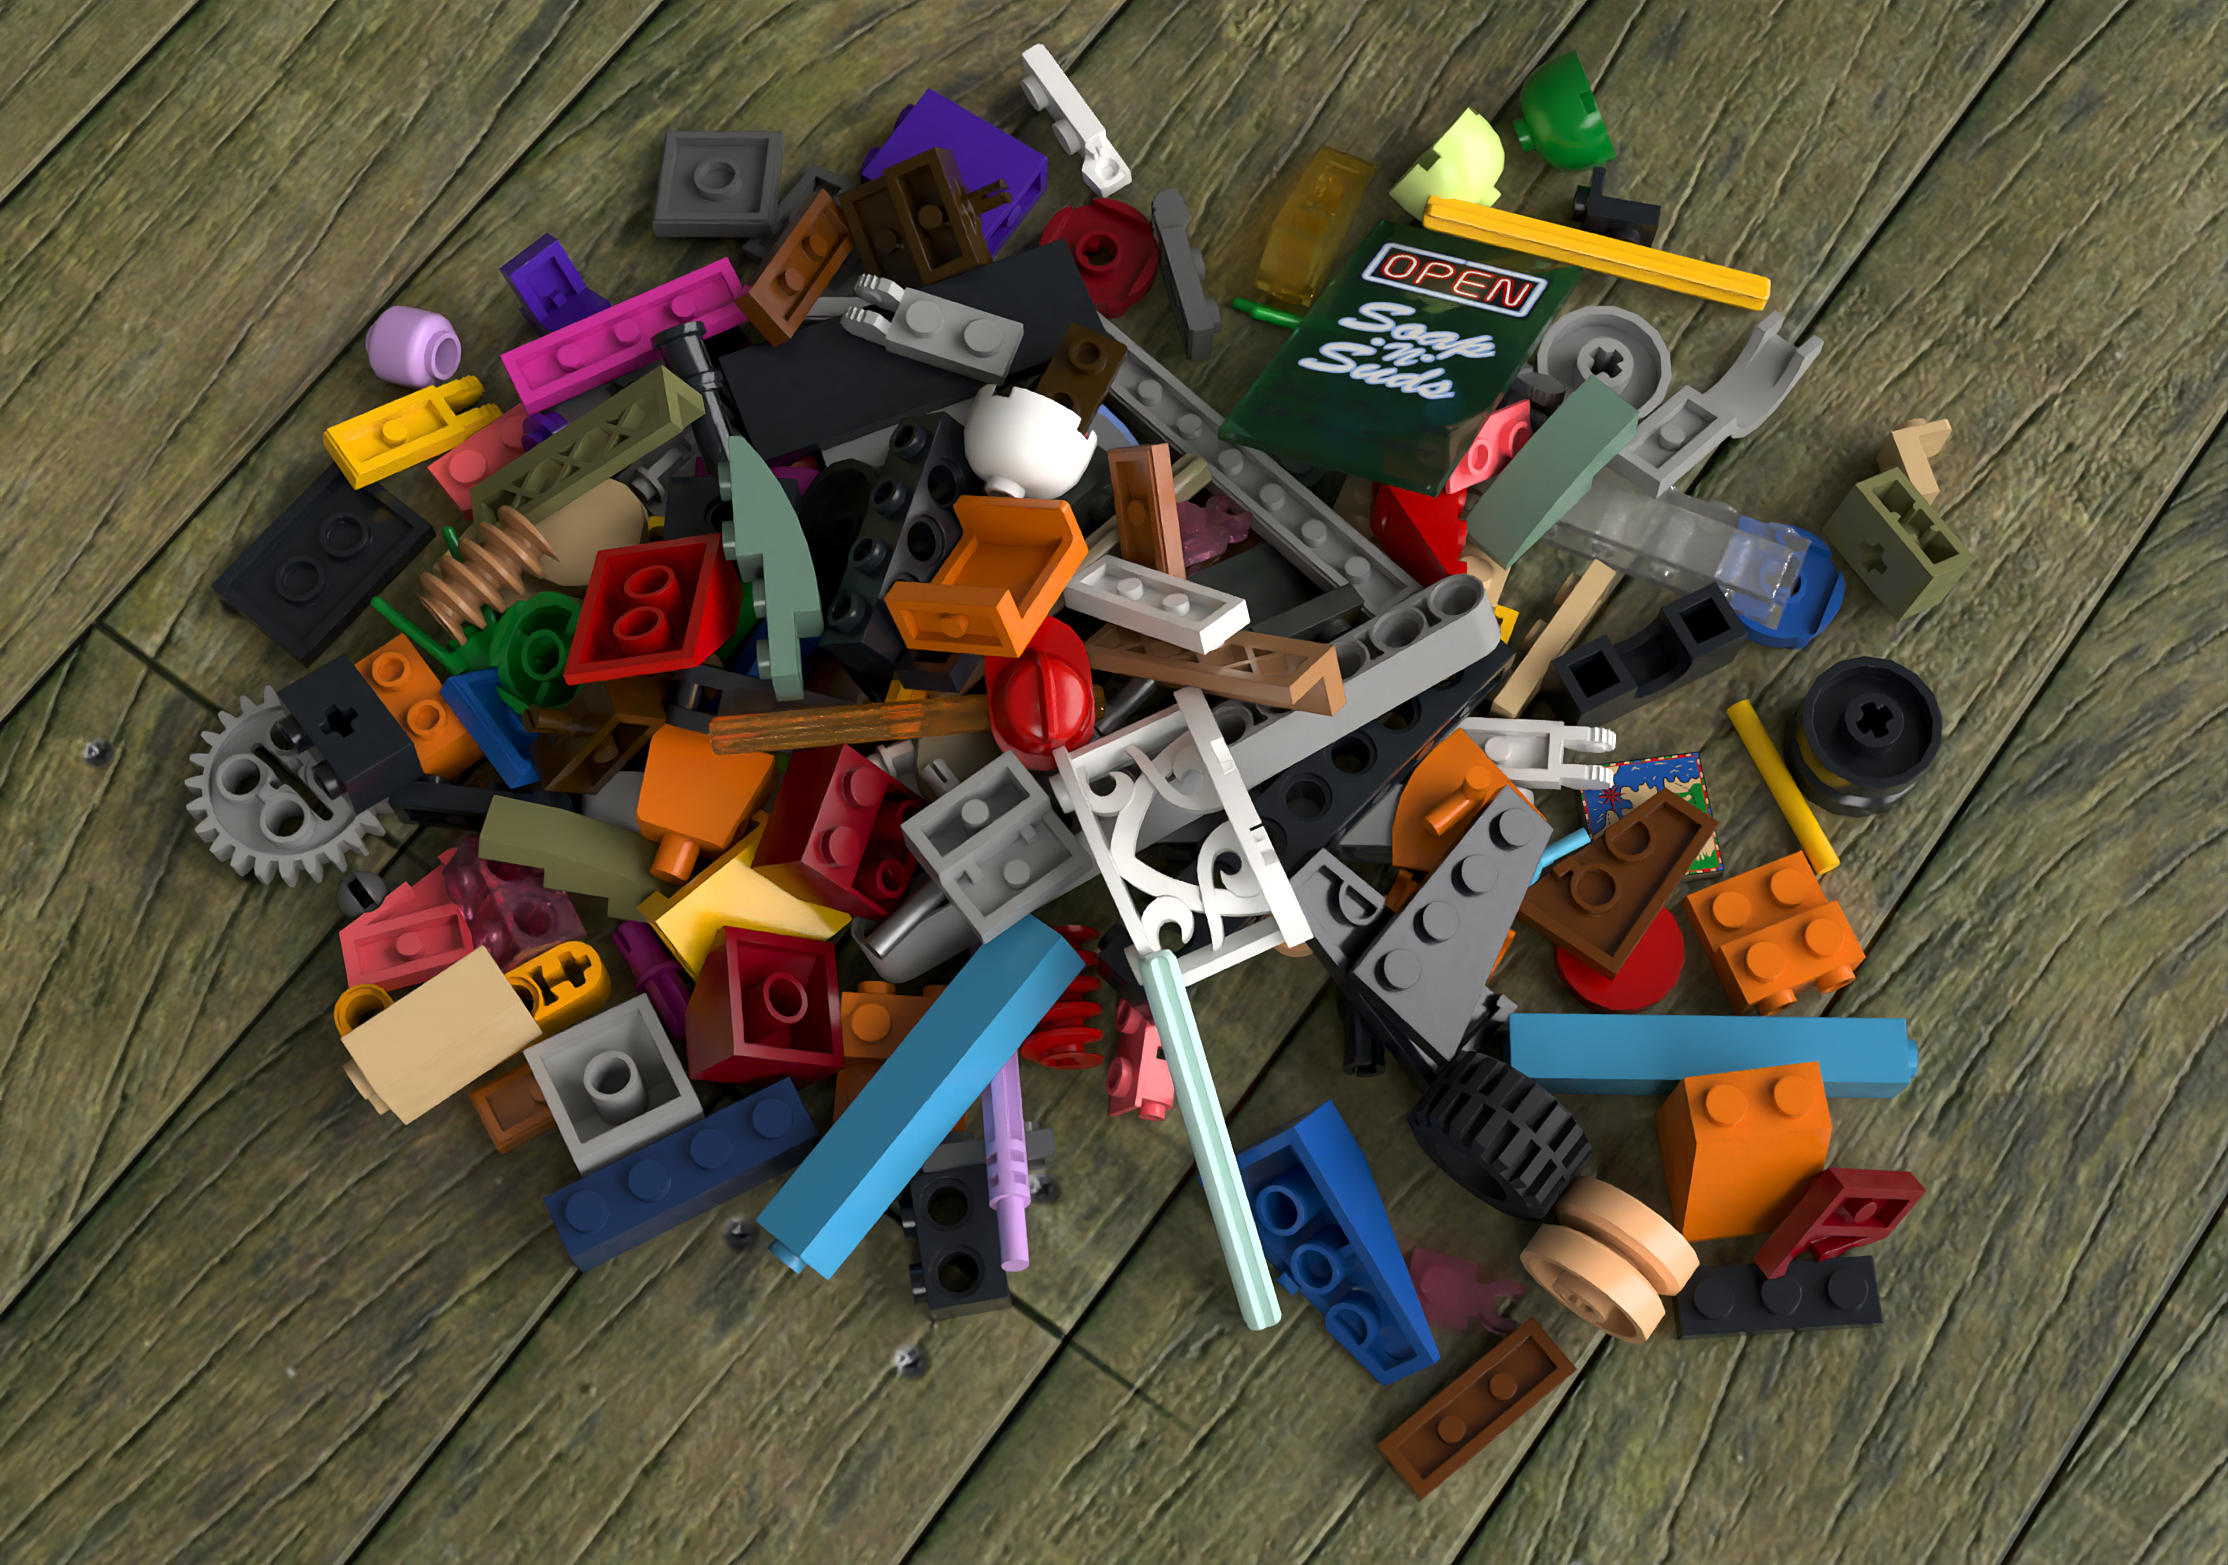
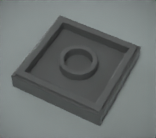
(718, 184)

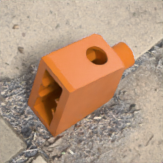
(698, 799)

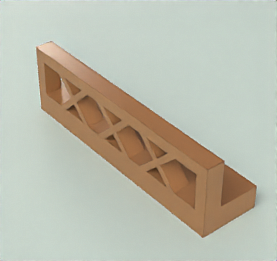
(1245, 668)

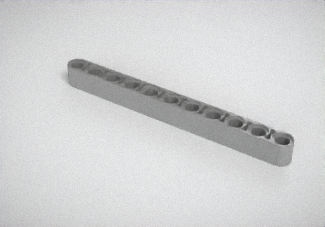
(1379, 669)

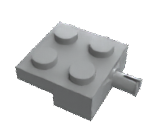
(993, 844)

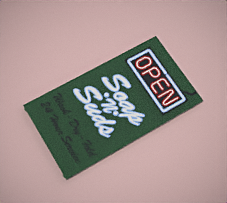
(1403, 357)

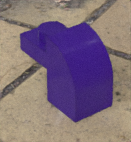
(550, 287)

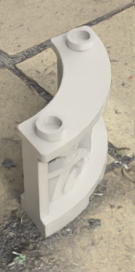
(1189, 745)

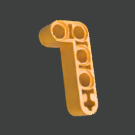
(526, 980)

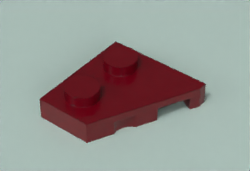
(1839, 1213)

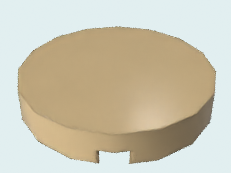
(596, 521)

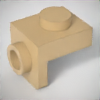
(1910, 447)

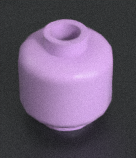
(413, 347)

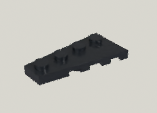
(1344, 921)

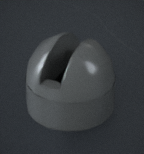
(372, 885)

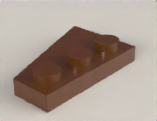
(1618, 884)

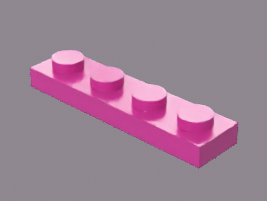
(620, 337)

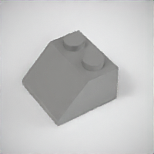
(614, 1084)

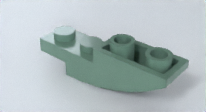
(777, 561)

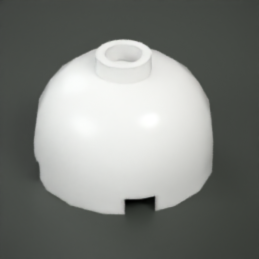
(1025, 444)

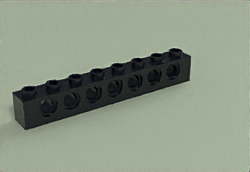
(1341, 797)

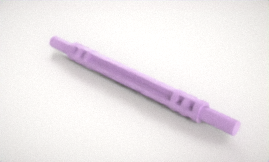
(1007, 1160)

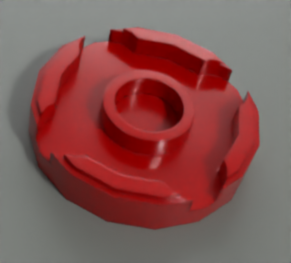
(1640, 983)

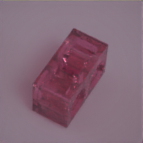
(509, 907)

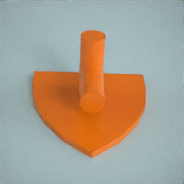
(1442, 800)

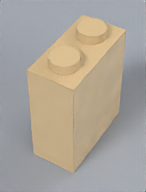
(438, 1038)

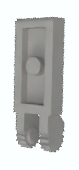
(935, 330)

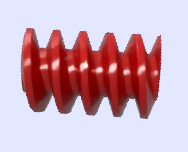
(1061, 1033)

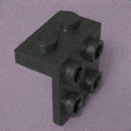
(1279, 599)

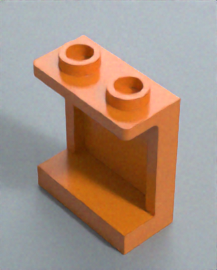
(996, 579)

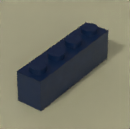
(683, 1175)

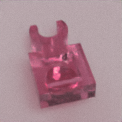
(1210, 528)
(1450, 1292)

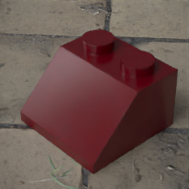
(765, 1011)

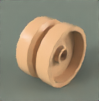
(1609, 1259)

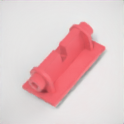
(1494, 446)
(1136, 1075)

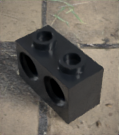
(969, 1241)

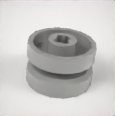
(1611, 346)

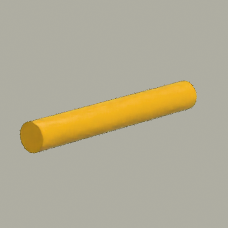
(1783, 787)

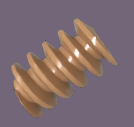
(484, 572)

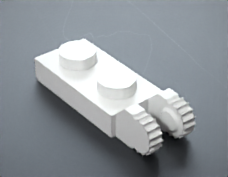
(1534, 751)

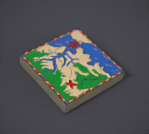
(1638, 781)

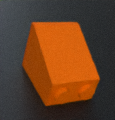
(1742, 1148)

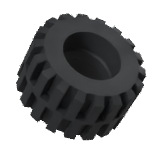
(1499, 1135)

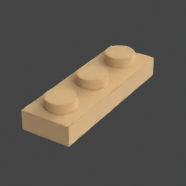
(1544, 642)

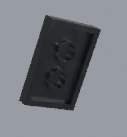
(323, 563)

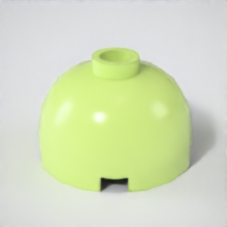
(1456, 166)

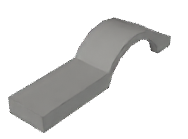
(1696, 423)

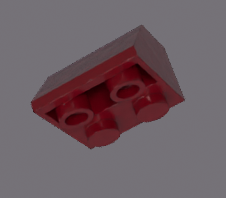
(839, 833)

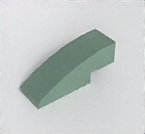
(1551, 471)

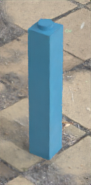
(1657, 1051)
(918, 1096)

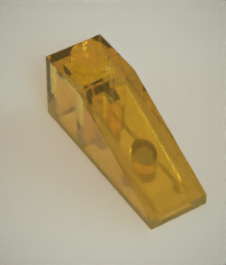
(1313, 226)

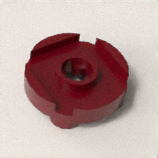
(1131, 247)

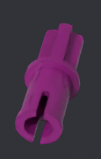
(655, 973)

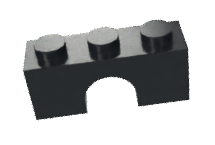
(1675, 649)

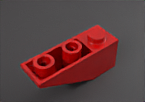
(1420, 531)

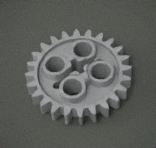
(250, 823)

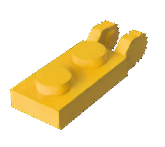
(408, 431)

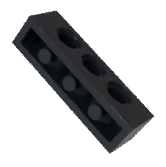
(902, 538)

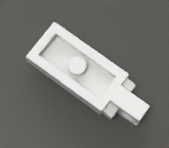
(1074, 122)

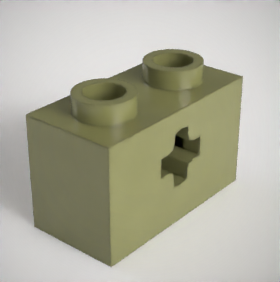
(1897, 544)

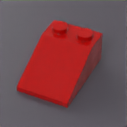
(655, 609)

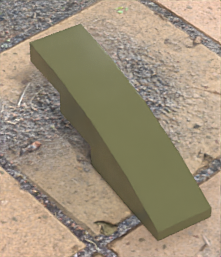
(576, 853)

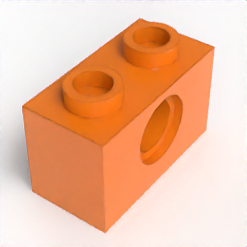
(414, 700)

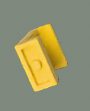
(734, 897)

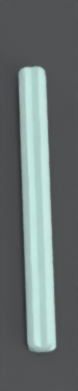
(1209, 1138)

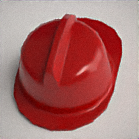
(1042, 696)

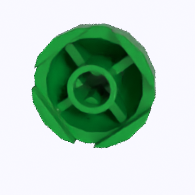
(1563, 117)
(533, 650)

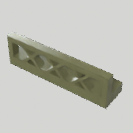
(589, 449)

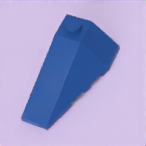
(1335, 1242)

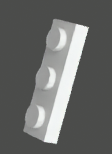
(1156, 604)

